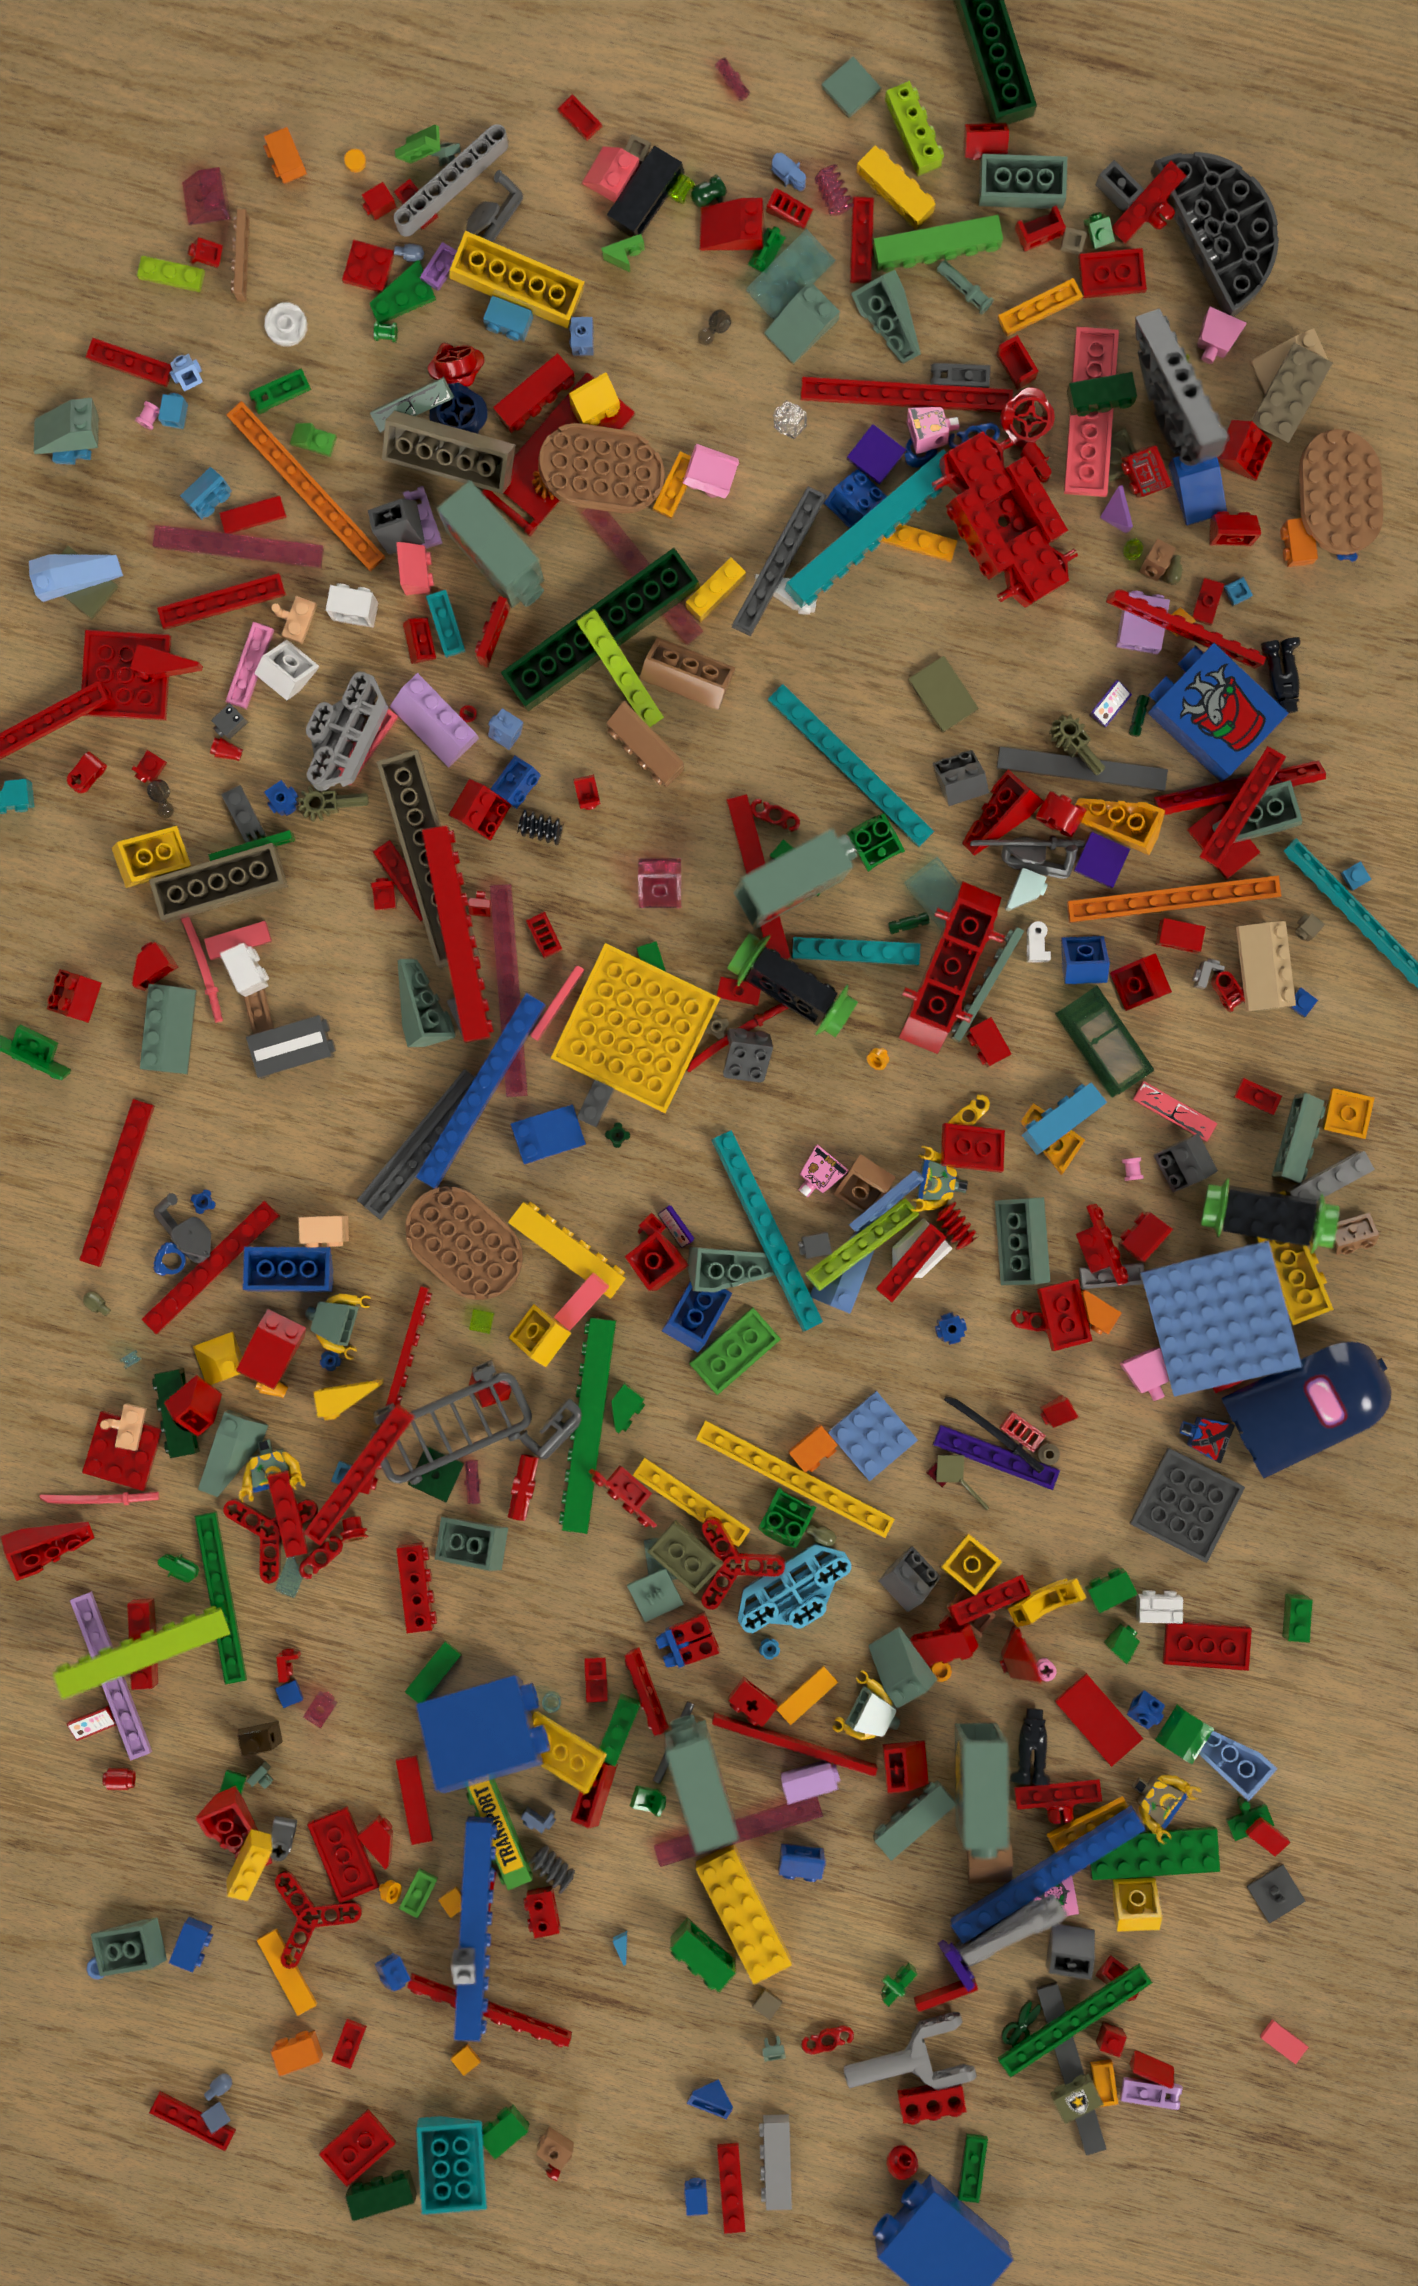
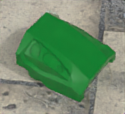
(875, 841)
(786, 1519)
(1184, 1734)

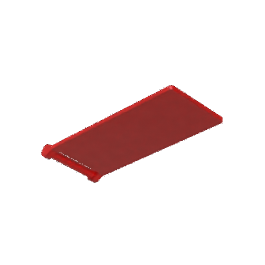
(526, 462)

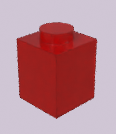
(378, 201)
(1111, 2039)

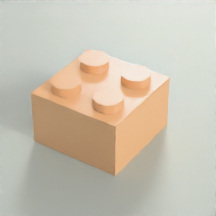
(327, 1229)

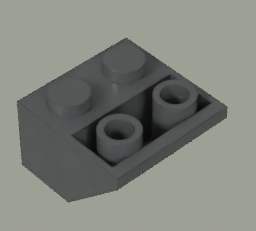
(396, 523)
(961, 777)
(1185, 1163)
(910, 1579)
(1071, 1951)

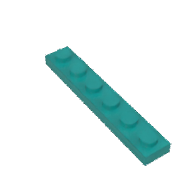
(856, 951)

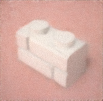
(1159, 1607)

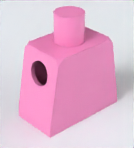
(1218, 334)
(1147, 1372)

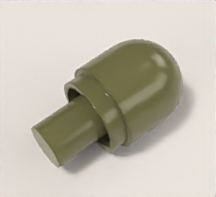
(1174, 571)
(95, 1303)
(823, 1535)

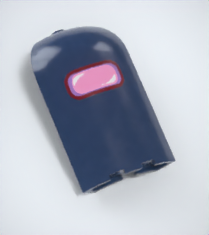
(1310, 1406)

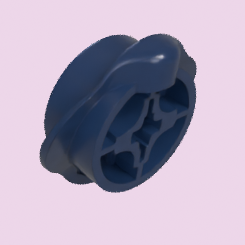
(476, 413)

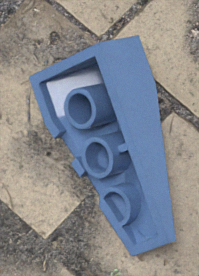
(844, 1289)

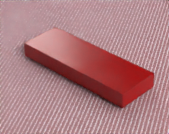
(253, 515)
(942, 1995)

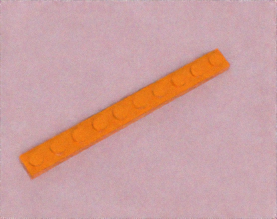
(305, 486)
(1174, 899)

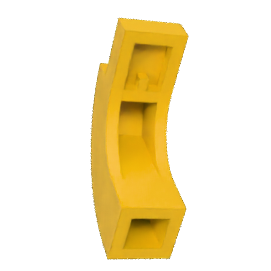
(1045, 1600)

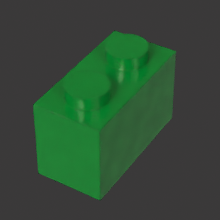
(1111, 1589)
(1297, 1618)
(504, 2131)

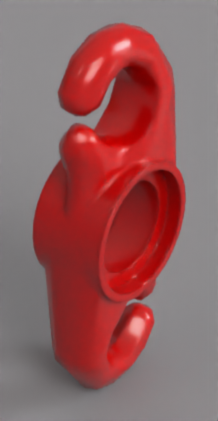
(764, 815)
(1026, 1324)
(331, 1554)
(820, 2047)

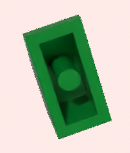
(1123, 1642)

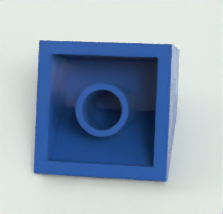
(1084, 960)
(801, 1862)

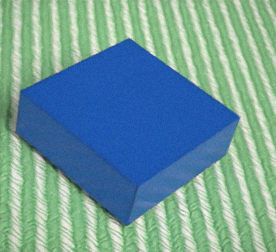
(289, 1693)

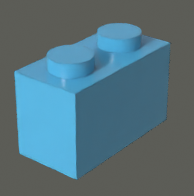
(507, 319)

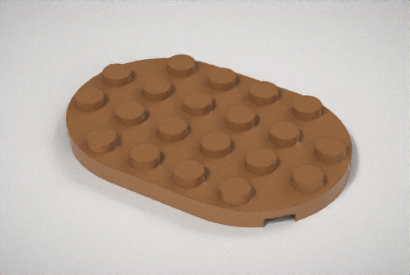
(601, 468)
(1341, 491)
(464, 1243)

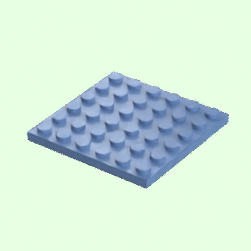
(1221, 1318)

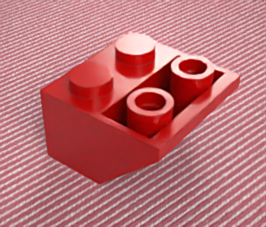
(1245, 449)
(480, 809)
(73, 995)
(195, 1405)
(905, 1766)

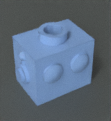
(582, 336)
(505, 728)

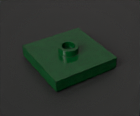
(441, 1480)

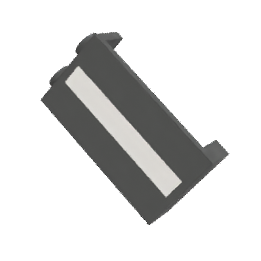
(290, 1046)

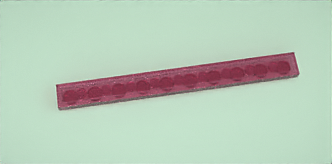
(508, 979)

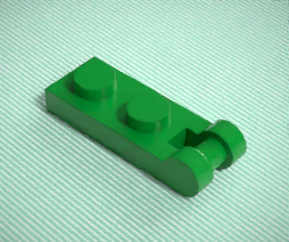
(280, 391)

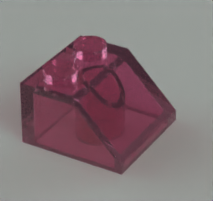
(206, 197)
(659, 883)

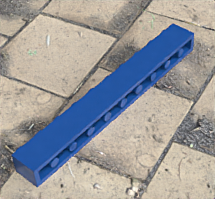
(481, 1091)
(1047, 1874)
(474, 1925)

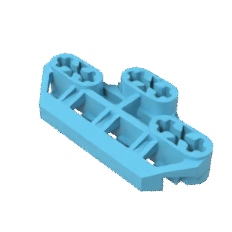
(795, 1594)

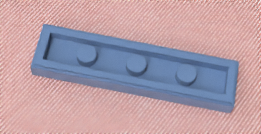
(887, 1201)

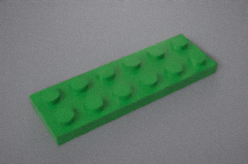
(1144, 1856)

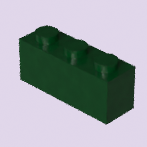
(1102, 394)
(381, 2195)

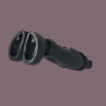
(1285, 685)
(1032, 1736)

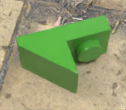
(618, 252)
(313, 439)

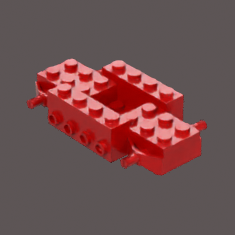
(992, 491)

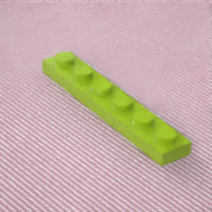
(619, 668)
(862, 1244)

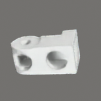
(1036, 943)

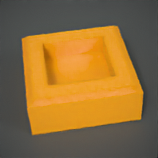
(451, 1901)
(465, 2059)

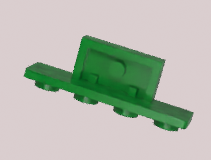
(35, 1051)

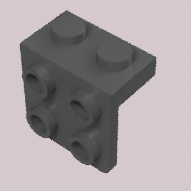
(748, 1055)

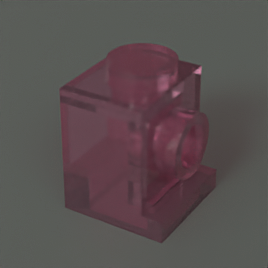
(316, 1717)

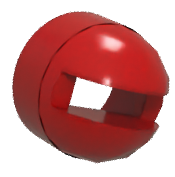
(467, 718)
(554, 2173)

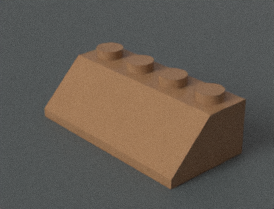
(687, 673)
(645, 745)

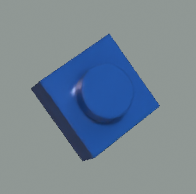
(1304, 1002)

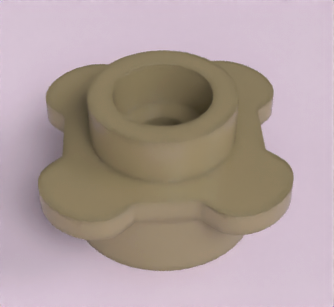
(719, 1032)

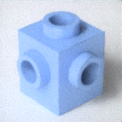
(186, 371)

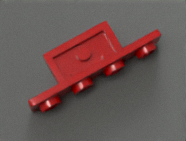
(1099, 1248)
(628, 1490)

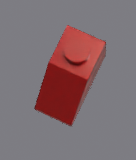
(1058, 1412)
(378, 1840)

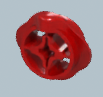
(456, 364)
(1008, 413)

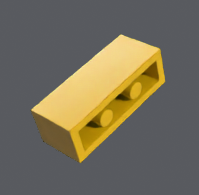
(715, 589)
(249, 1865)

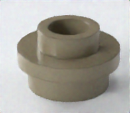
(1042, 1454)

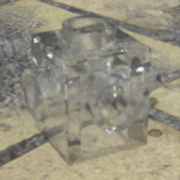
(790, 419)

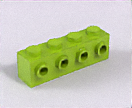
(914, 128)

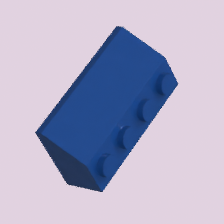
(288, 1269)

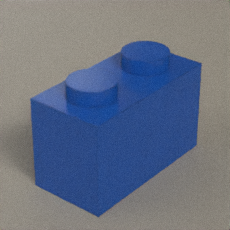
(190, 1944)

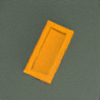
(1104, 2081)

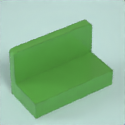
(420, 145)

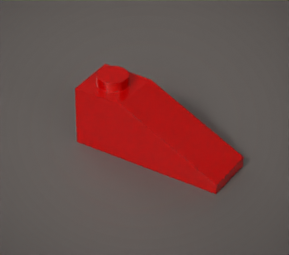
(159, 664)

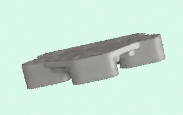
(337, 725)
(1029, 1919)

